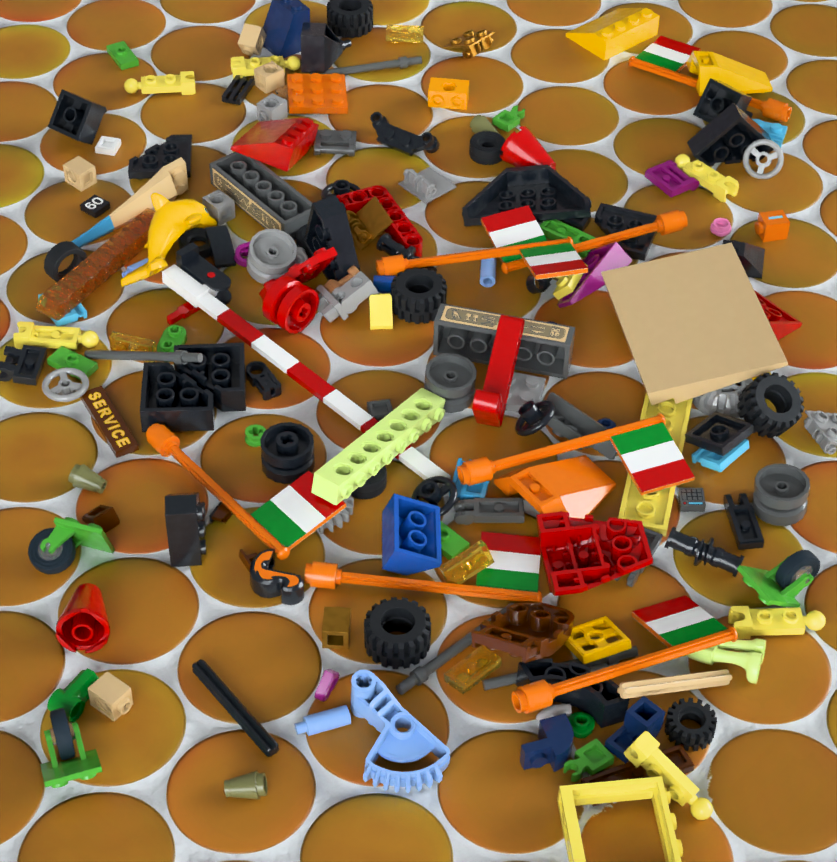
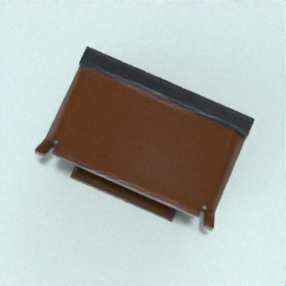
(220, 514)

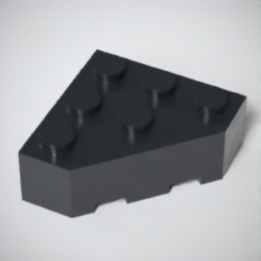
(728, 138)
(328, 229)
(219, 372)
(174, 400)
(185, 528)

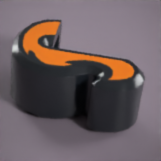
(274, 583)

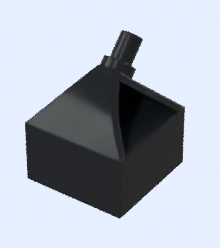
(320, 47)
(717, 98)
(77, 117)

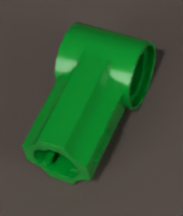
(73, 696)

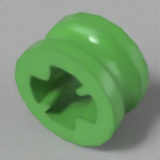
(251, 440)

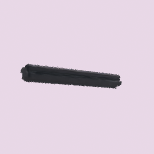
(235, 708)

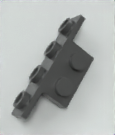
(574, 423)

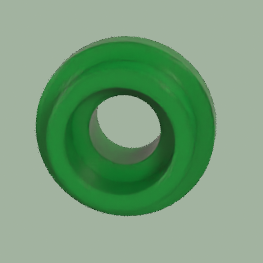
(582, 730)

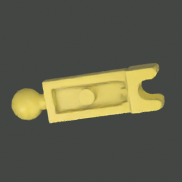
(245, 67)
(163, 84)
(708, 177)
(53, 336)
(773, 621)
(645, 752)

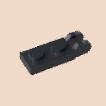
(743, 522)

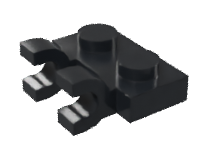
(29, 364)

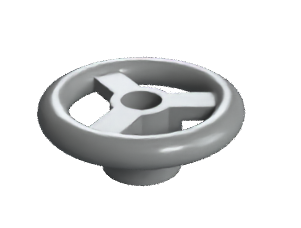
(761, 166)
(66, 389)

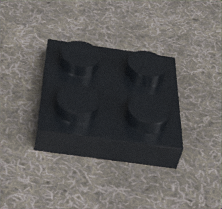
(719, 433)

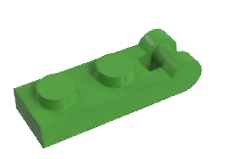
(558, 230)

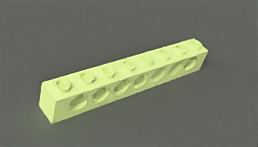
(378, 446)

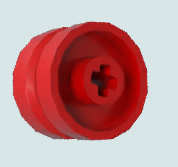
(290, 304)

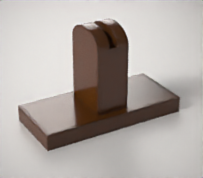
(246, 559)

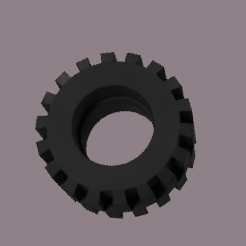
(350, 17)
(418, 295)
(781, 394)
(397, 649)

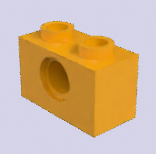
(448, 93)

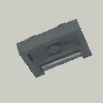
(335, 142)

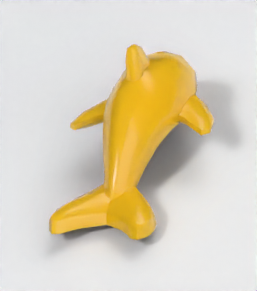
(166, 226)

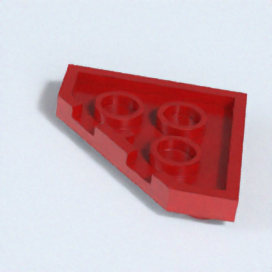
(307, 270)

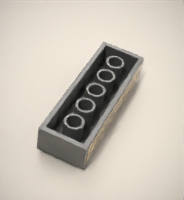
(261, 193)
(471, 333)

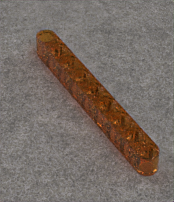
(96, 268)

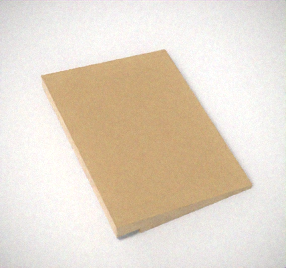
(693, 323)

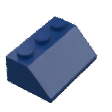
(410, 536)

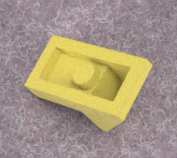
(566, 285)
(380, 311)

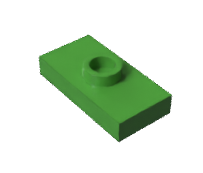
(122, 55)
(69, 359)
(451, 542)

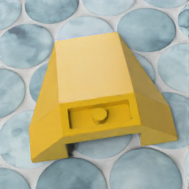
(729, 71)

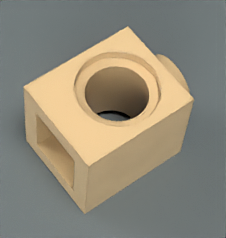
(251, 39)
(269, 77)
(80, 173)
(110, 696)

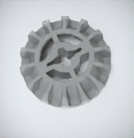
(722, 400)

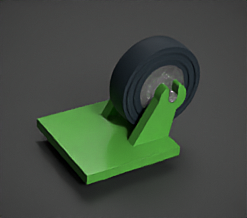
(55, 548)
(783, 581)
(62, 734)

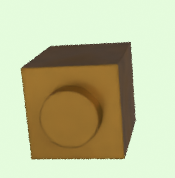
(336, 628)

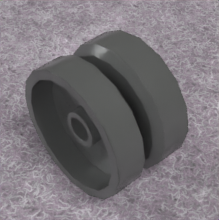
(452, 379)
(780, 494)

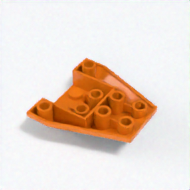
(558, 486)

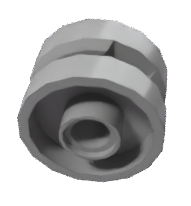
(270, 255)

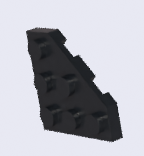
(161, 155)
(617, 219)

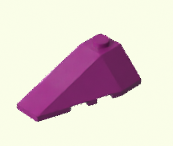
(597, 260)

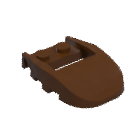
(526, 630)

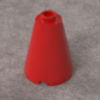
(525, 150)
(84, 621)

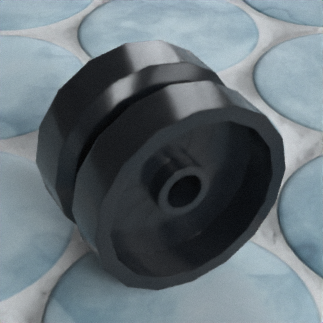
(287, 452)

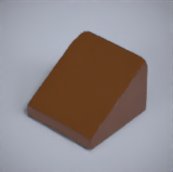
(102, 516)

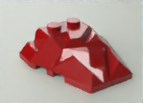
(589, 551)

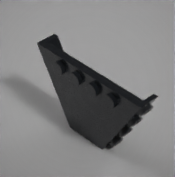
(537, 186)

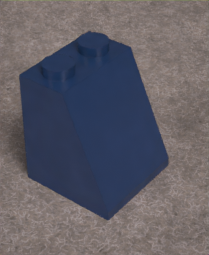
(284, 27)

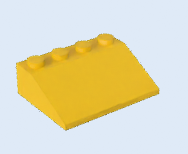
(616, 31)

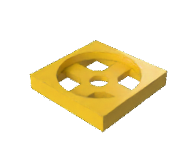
(601, 628)

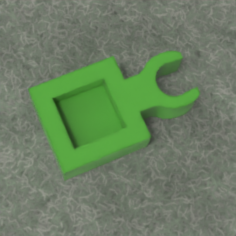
(508, 120)
(589, 758)

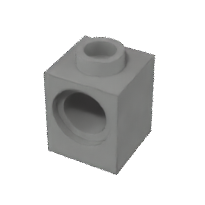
(272, 108)
(219, 206)

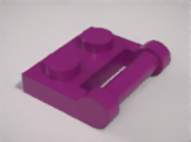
(671, 178)

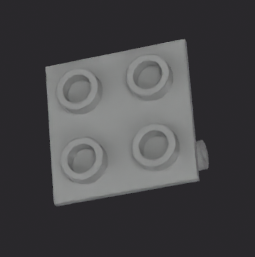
(426, 184)
(823, 429)

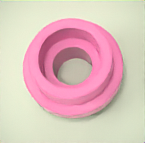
(720, 227)

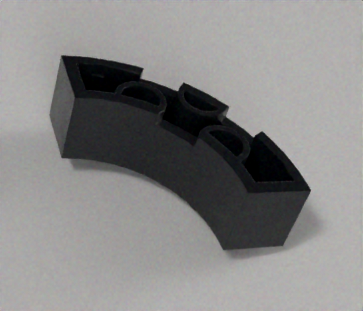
(597, 700)

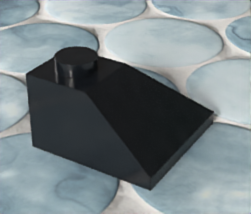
(750, 256)

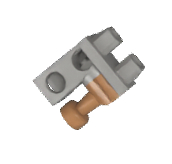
(345, 295)

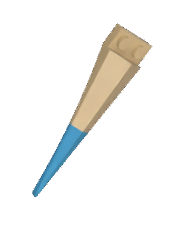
(168, 181)

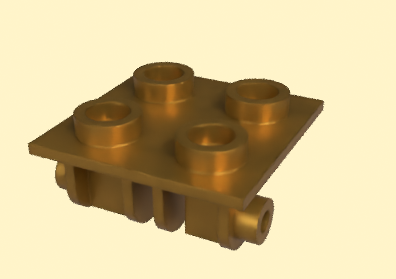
(472, 42)
(368, 222)

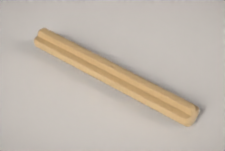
(674, 683)

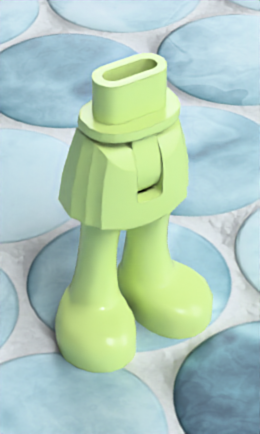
(749, 656)

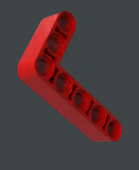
(401, 228)
(491, 401)

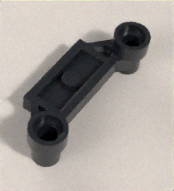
(401, 139)

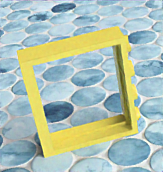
(618, 791)

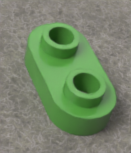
(172, 336)

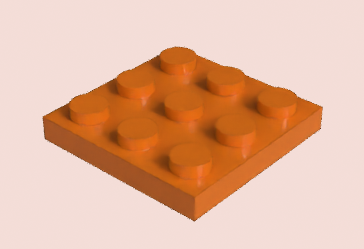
(317, 93)

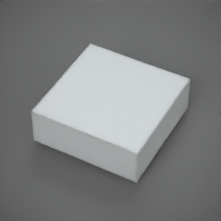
(108, 145)

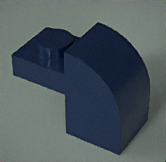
(638, 718)
(553, 745)

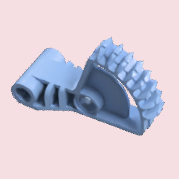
(381, 709)

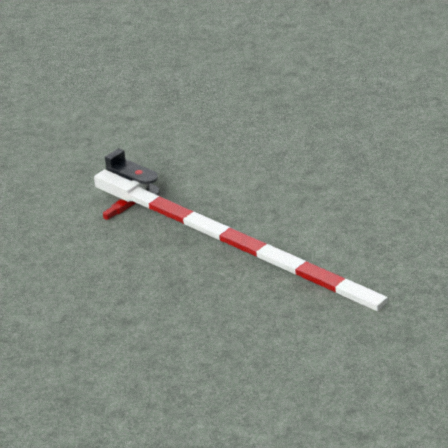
(208, 290)

